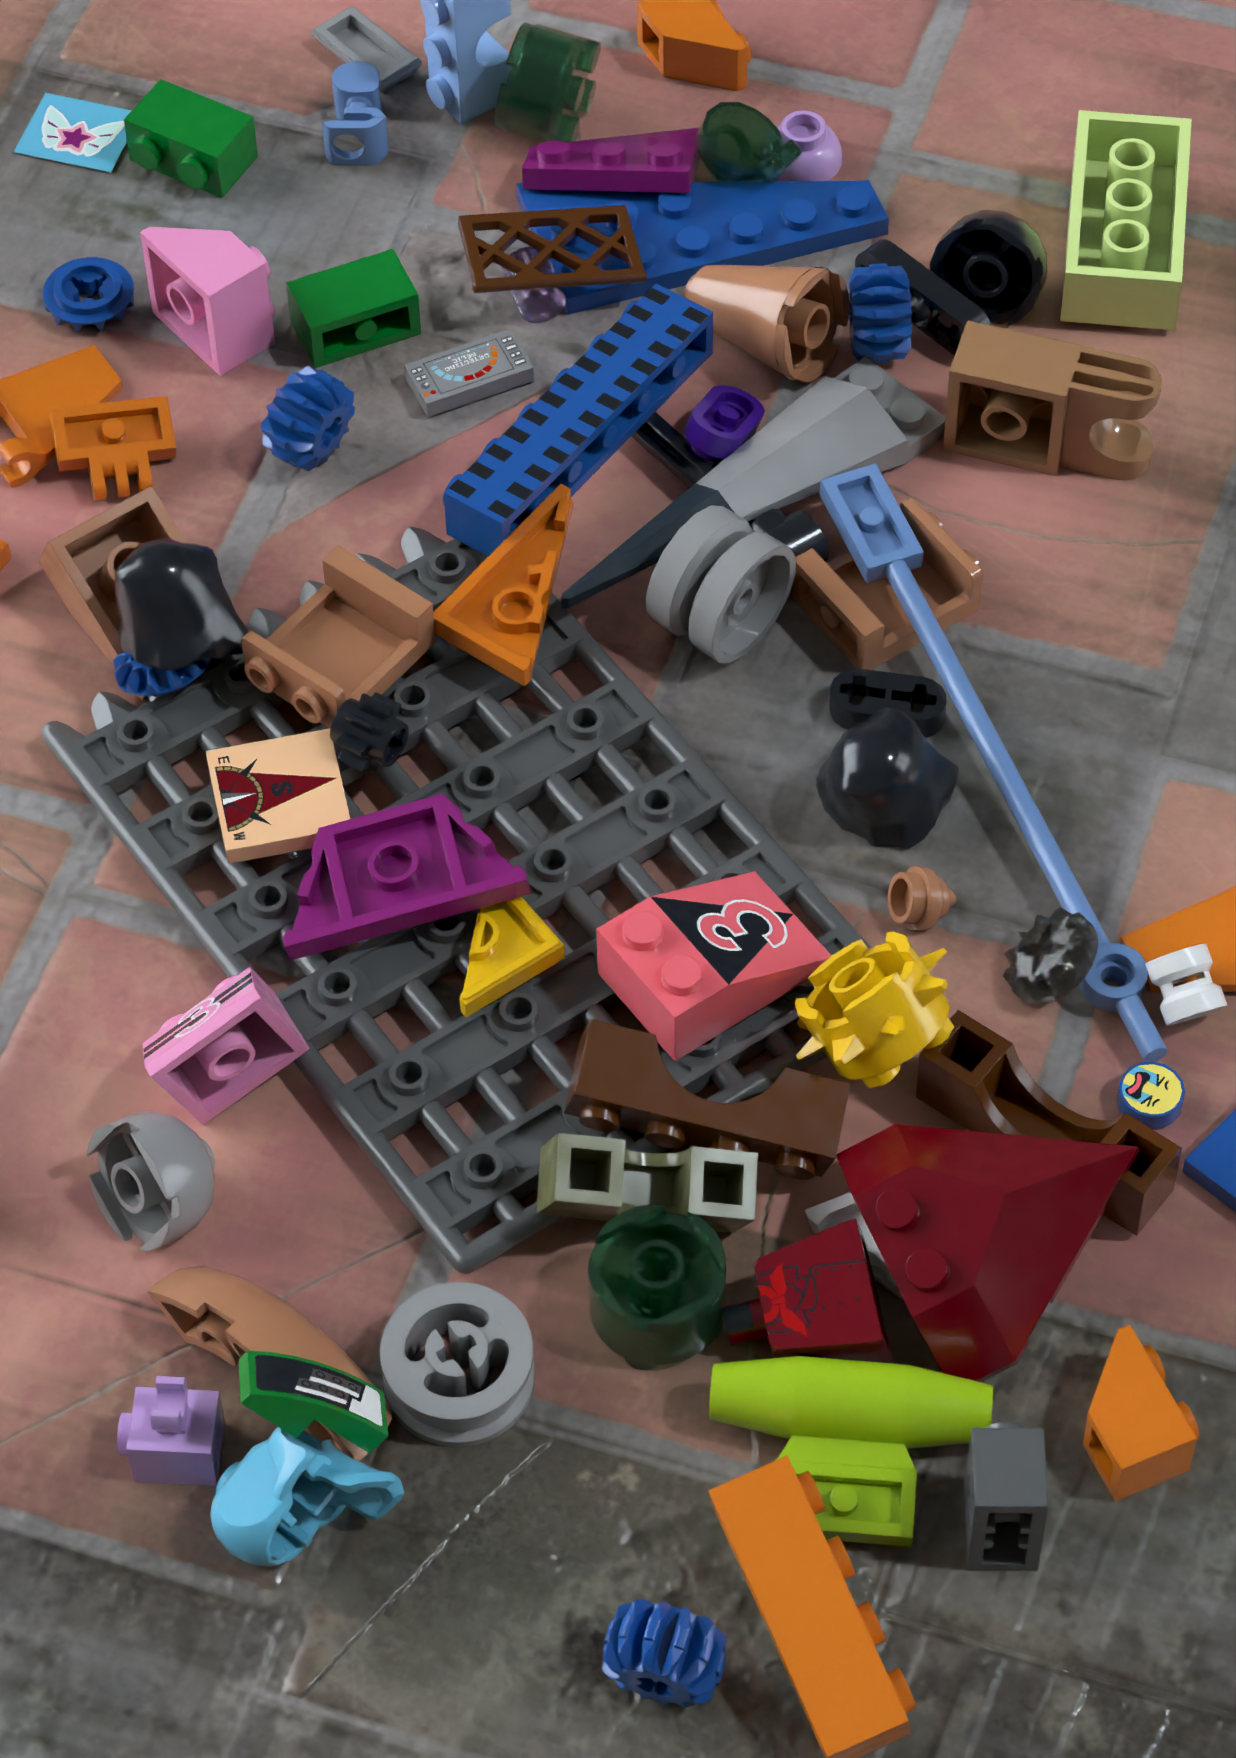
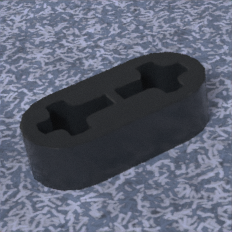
(890, 691)

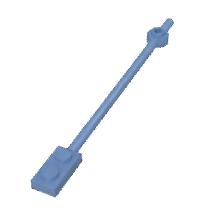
(888, 549)

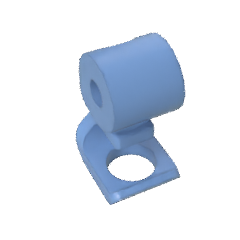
(358, 114)

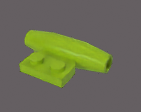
(852, 1430)

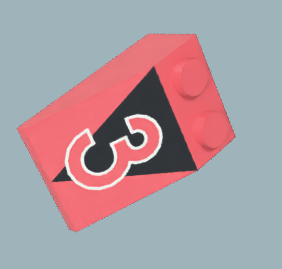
(705, 958)

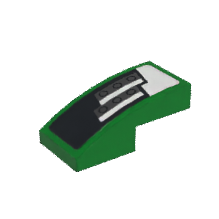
(300, 1390)

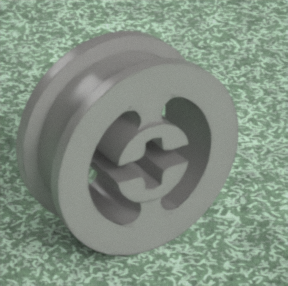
(432, 1393)

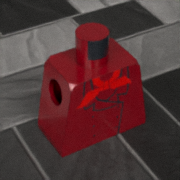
(815, 1300)

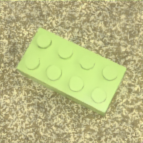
(1126, 220)

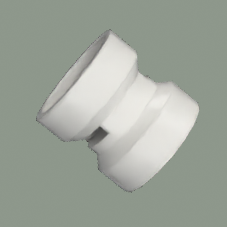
(1189, 999)

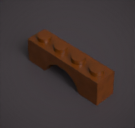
(626, 1085)
(986, 1089)

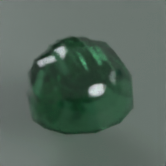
(743, 145)

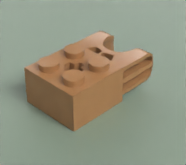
(1049, 404)

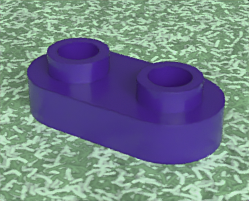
(723, 422)

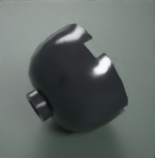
(993, 263)

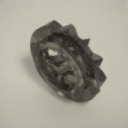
(1059, 971)

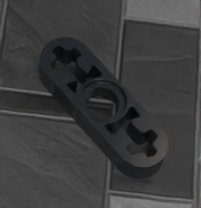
(935, 305)

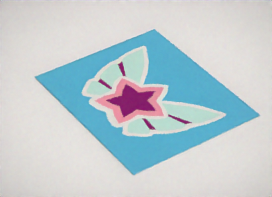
(75, 133)

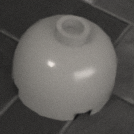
(152, 1177)

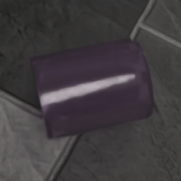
(536, 304)

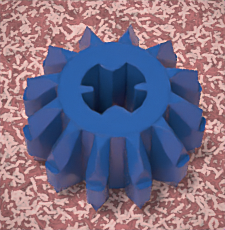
(879, 313)
(307, 418)
(664, 1653)

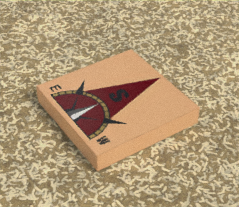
(276, 794)

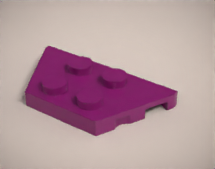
(397, 874)

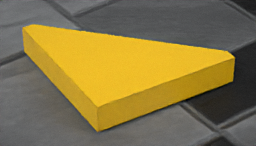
(505, 952)

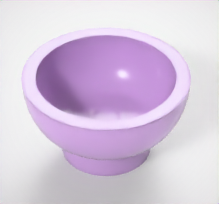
(819, 146)

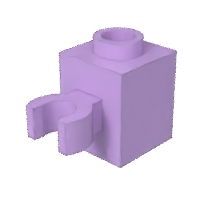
(173, 1434)

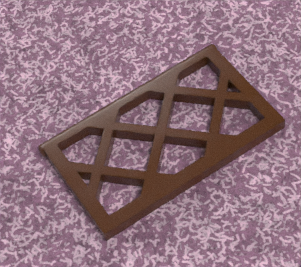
(574, 222)

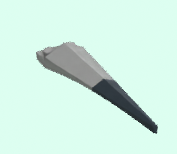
(827, 431)

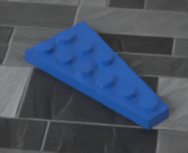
(713, 226)

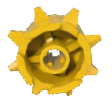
(875, 1009)

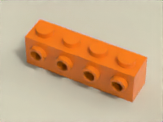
(810, 1611)

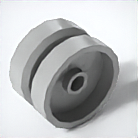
(720, 584)

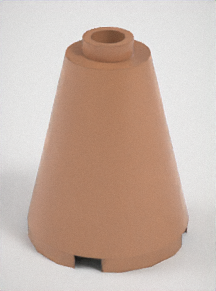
(776, 313)

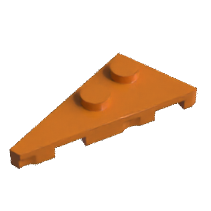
(507, 597)

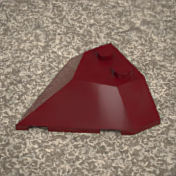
(979, 1229)

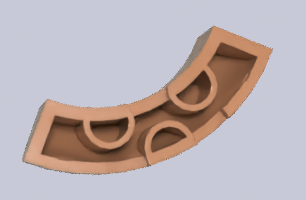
(240, 1316)

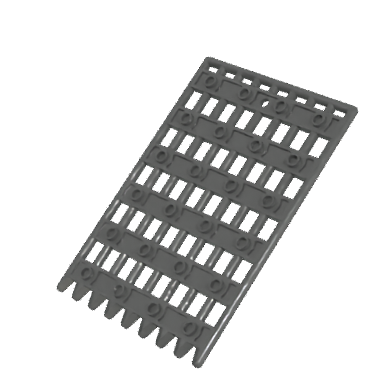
(400, 965)

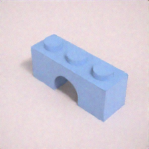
(463, 57)

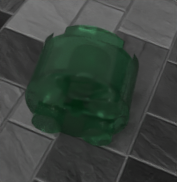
(547, 84)
(657, 1286)

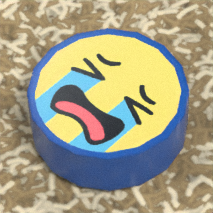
(1151, 1094)

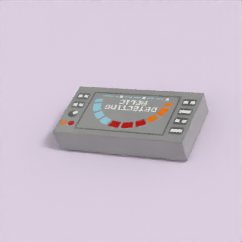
(469, 373)

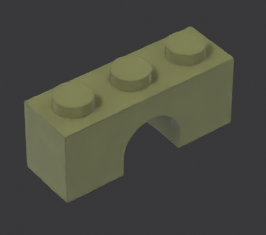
(602, 1179)

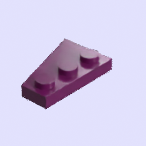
(620, 163)

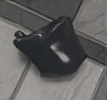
(175, 606)
(886, 781)

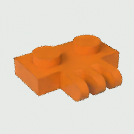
(114, 441)

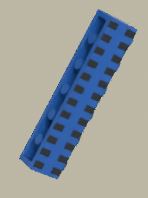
(580, 417)

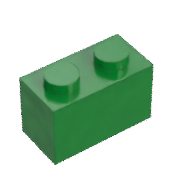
(191, 138)
(354, 308)

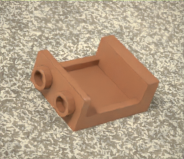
(868, 618)
(342, 641)

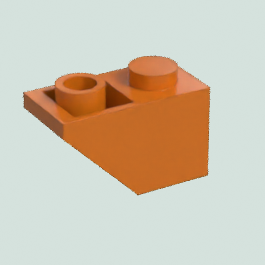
(693, 42)
(1134, 1423)

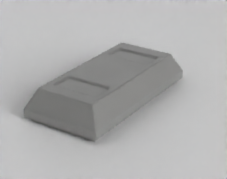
(357, 38)

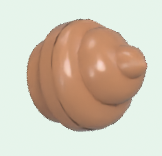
(919, 898)

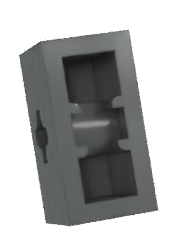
(1005, 1498)

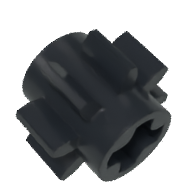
(369, 732)

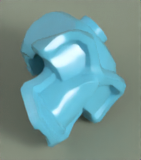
(288, 1491)

